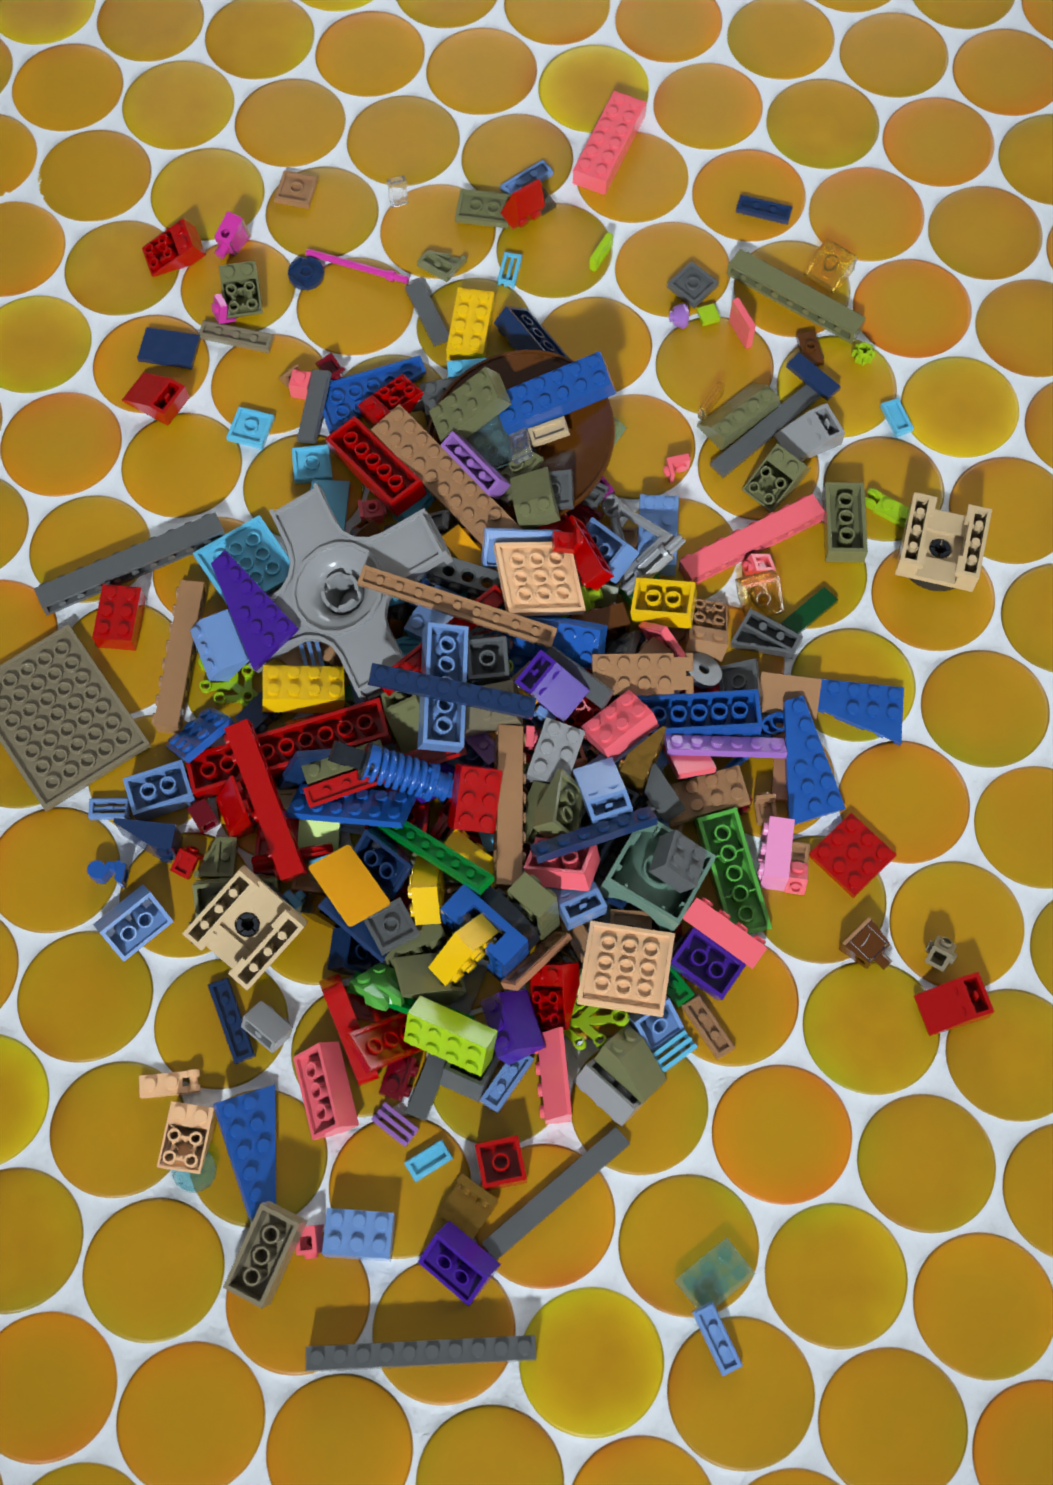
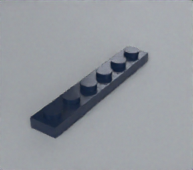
(593, 834)

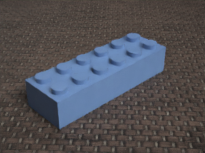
(443, 656)

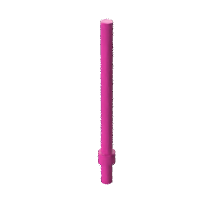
(390, 275)

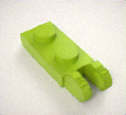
(886, 507)

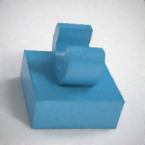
(295, 900)

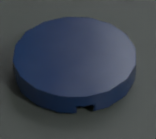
(306, 273)

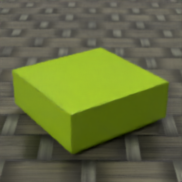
(708, 314)

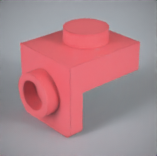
(797, 878)

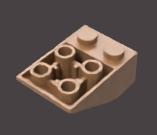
(708, 630)

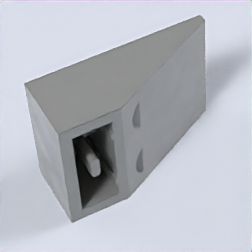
(811, 433)

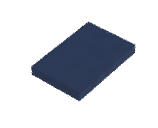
(169, 348)
(293, 774)

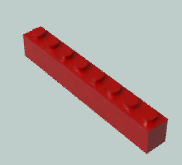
(266, 801)

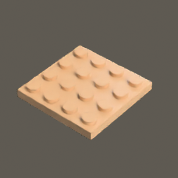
(538, 580)
(626, 968)

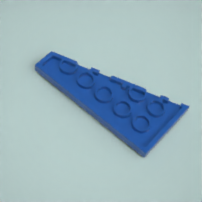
(350, 391)
(865, 706)
(808, 775)
(250, 1139)

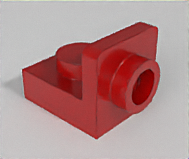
(566, 541)
(186, 861)

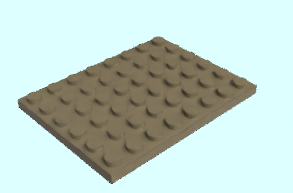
(63, 719)

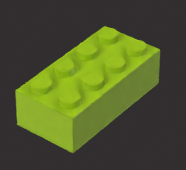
(450, 1035)

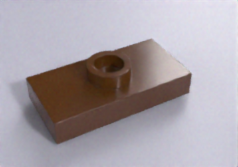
(810, 347)

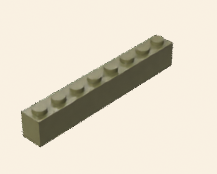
(796, 296)

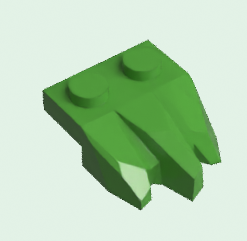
(379, 987)

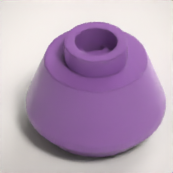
(679, 316)

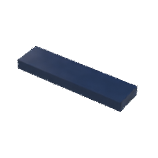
(231, 1020)

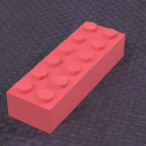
(609, 142)

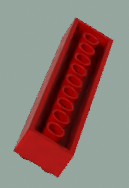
(349, 725)

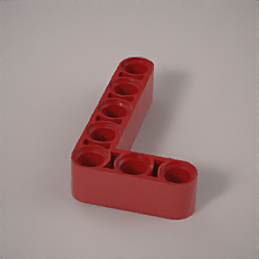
(345, 1022)

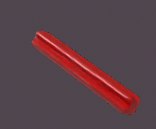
(307, 852)

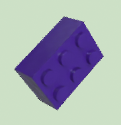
(706, 964)

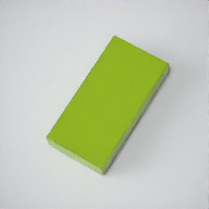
(601, 252)

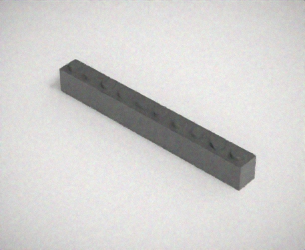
(128, 564)
(420, 1353)

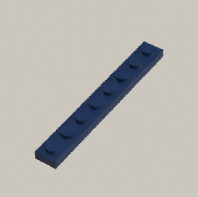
(452, 691)

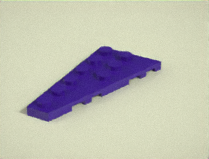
(256, 616)

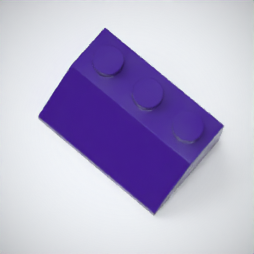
(516, 1024)
(458, 1262)

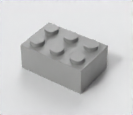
(554, 750)

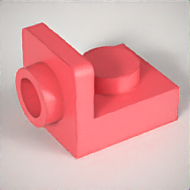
(676, 464)
(757, 563)
(531, 737)

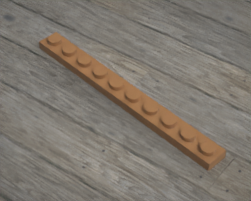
(457, 606)

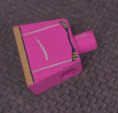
(231, 235)

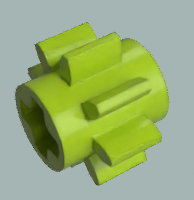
(863, 353)

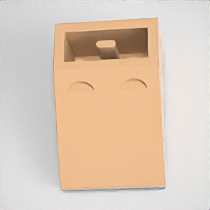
(187, 1137)

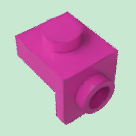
(219, 310)

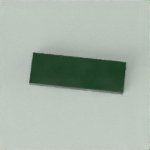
(810, 611)

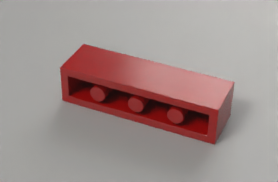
(588, 558)

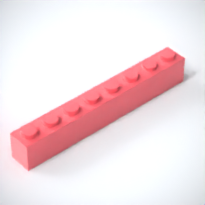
(751, 539)

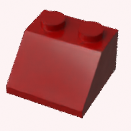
(524, 205)

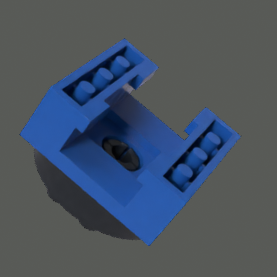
(515, 933)

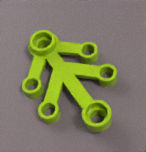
(232, 684)
(587, 1020)

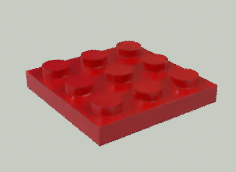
(852, 855)

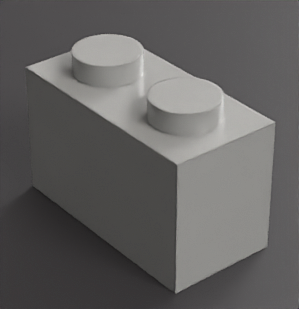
(266, 1026)

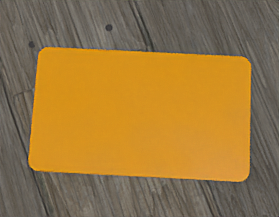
(349, 885)

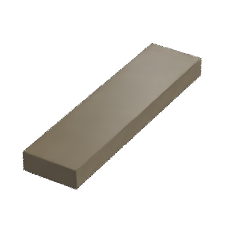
(236, 336)

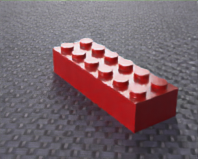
(376, 466)

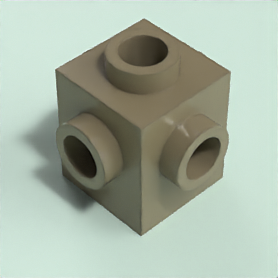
(940, 952)

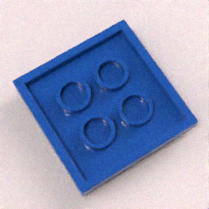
(199, 734)

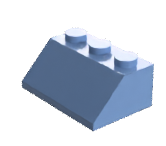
(219, 646)
(133, 922)

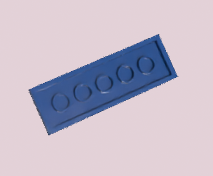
(360, 808)

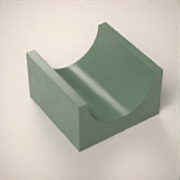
(633, 883)

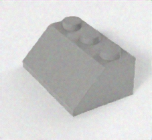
(607, 1092)

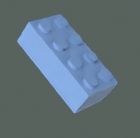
(664, 513)

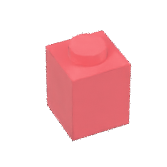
(299, 383)

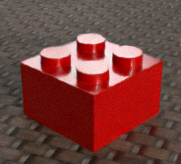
(501, 1163)

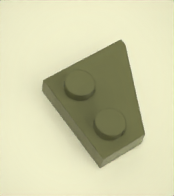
(441, 264)

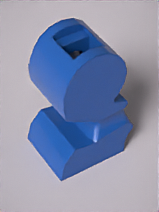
(102, 873)

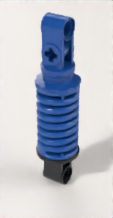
(396, 768)

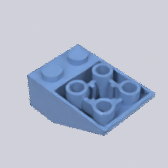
(602, 790)
(579, 906)

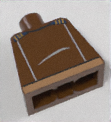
(867, 945)

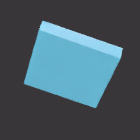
(250, 428)
(311, 463)

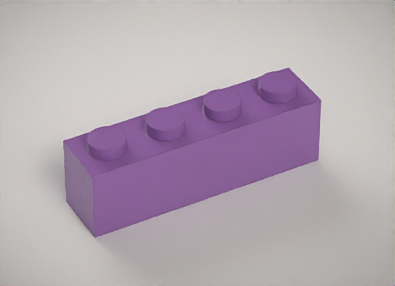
(475, 465)

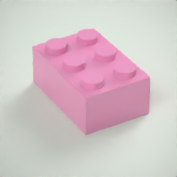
(775, 853)

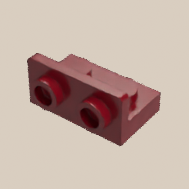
(398, 1079)

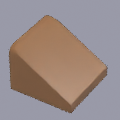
(285, 378)

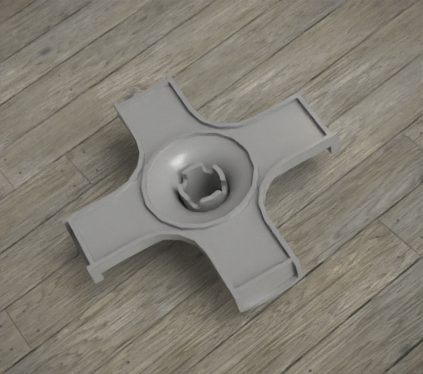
(323, 579)

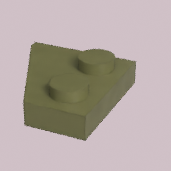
(220, 860)

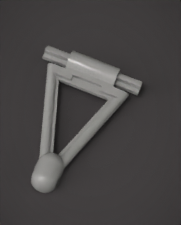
(653, 558)

